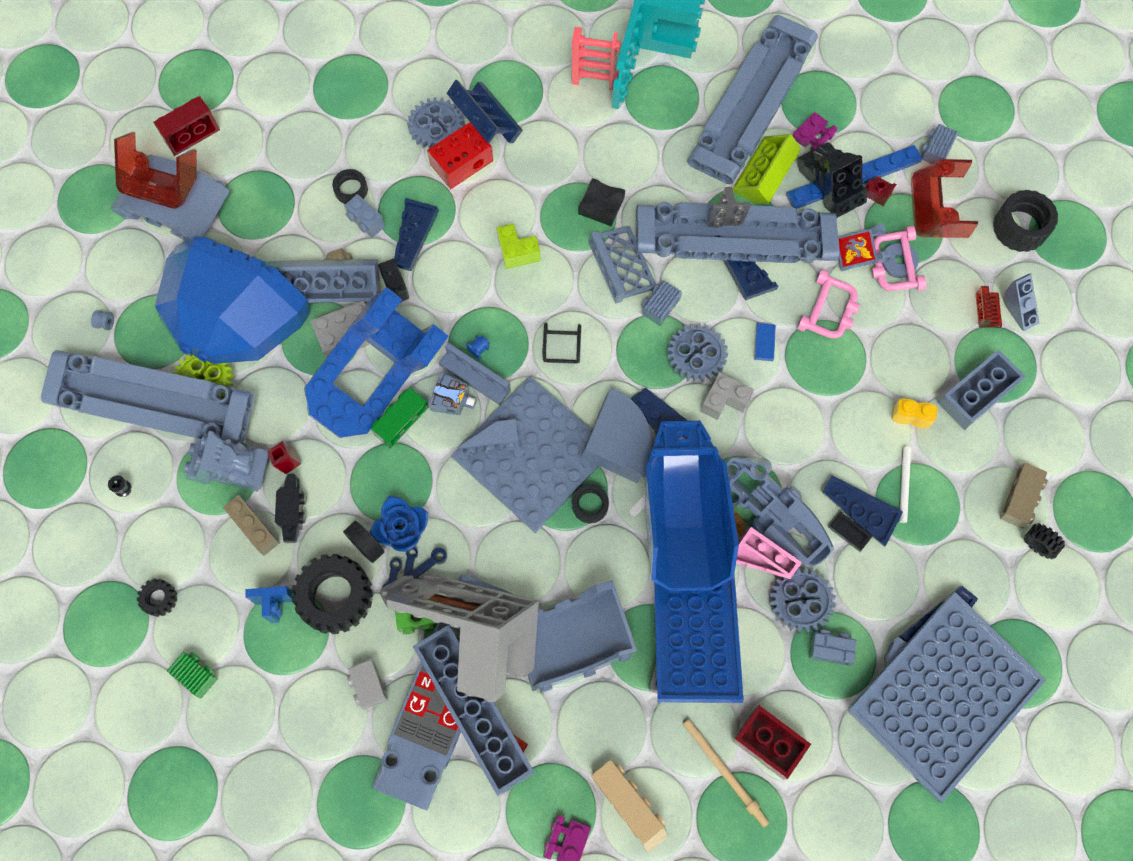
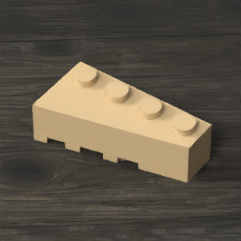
(629, 805)

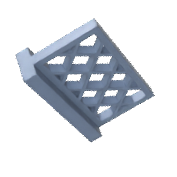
(609, 271)

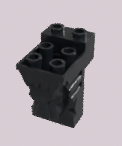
(836, 176)

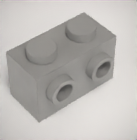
(367, 685)

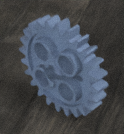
(435, 122)
(709, 364)
(806, 618)

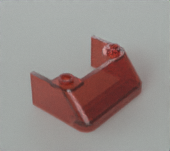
(148, 184)
(929, 214)

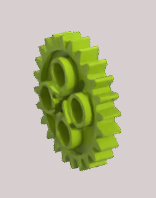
(188, 369)

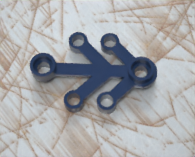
(410, 564)

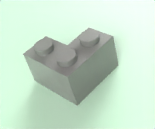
(726, 392)

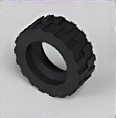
(363, 541)

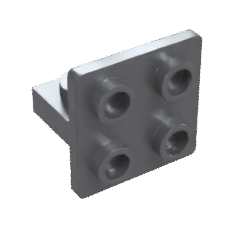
(728, 211)

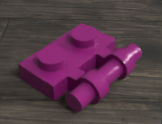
(811, 128)
(574, 841)

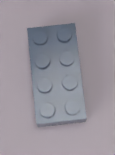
(981, 389)

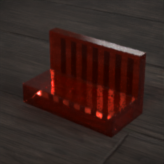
(988, 308)

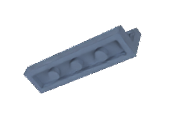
(475, 374)

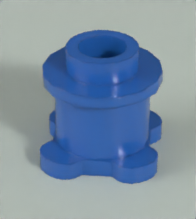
(478, 346)

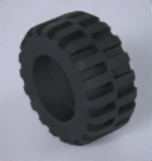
(314, 575)

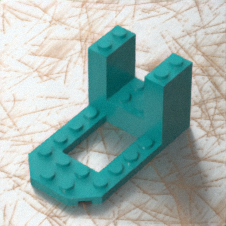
(657, 27)

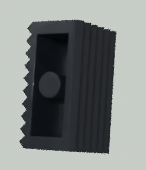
(393, 278)

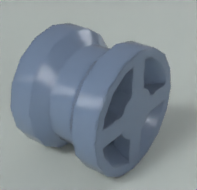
(102, 320)

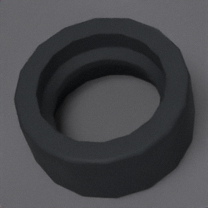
(345, 175)
(595, 490)

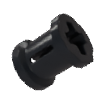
(114, 487)

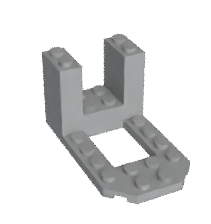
(492, 637)

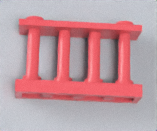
(579, 61)

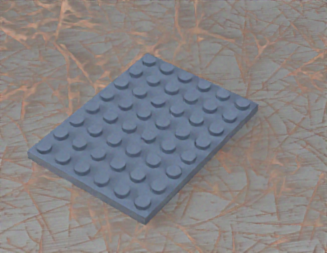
(946, 696)

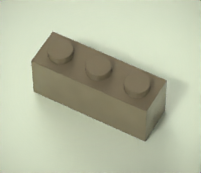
(1024, 495)
(251, 525)

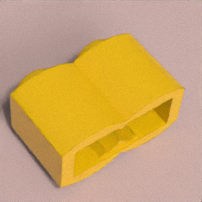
(918, 414)

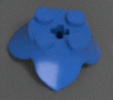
(397, 512)

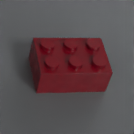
(186, 125)
(771, 742)

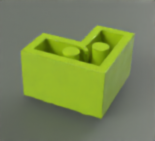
(517, 251)

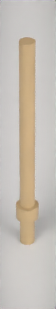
(752, 806)

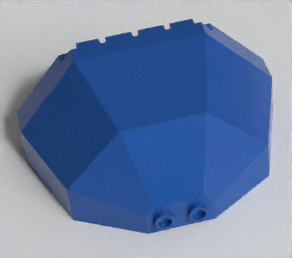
(226, 303)

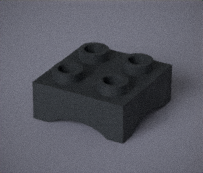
(601, 202)

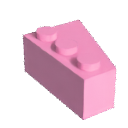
(762, 554)

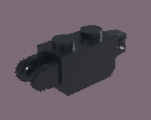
(289, 508)

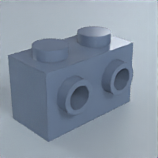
(364, 216)

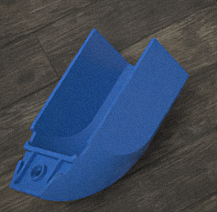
(689, 510)

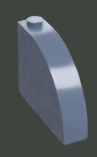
(620, 438)

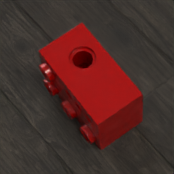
(460, 155)

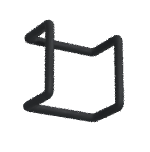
(546, 331)

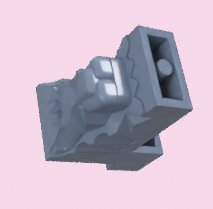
(225, 463)

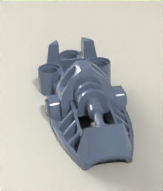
(779, 511)

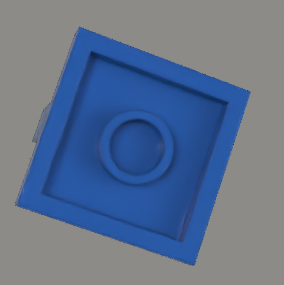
(270, 600)

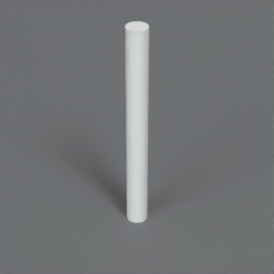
(905, 484)

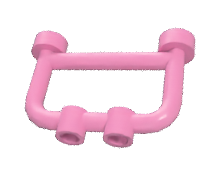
(879, 271)
(851, 307)

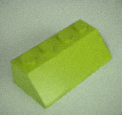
(767, 168)

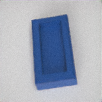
(765, 342)

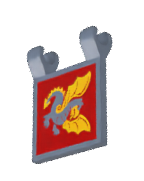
(859, 248)

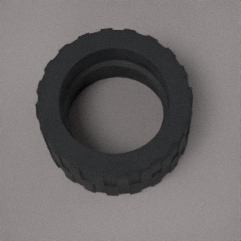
(1035, 205)

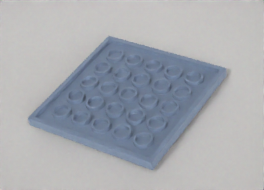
(545, 466)

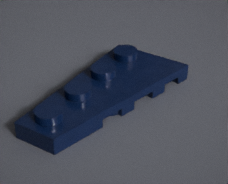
(415, 227)
(750, 278)

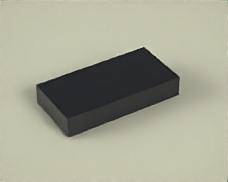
(850, 531)

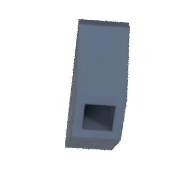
(1022, 302)

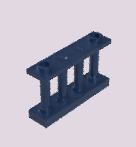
(484, 111)

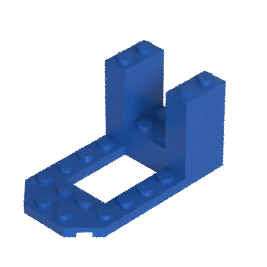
(392, 336)

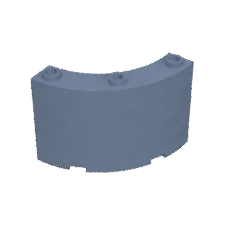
(185, 221)
(580, 637)

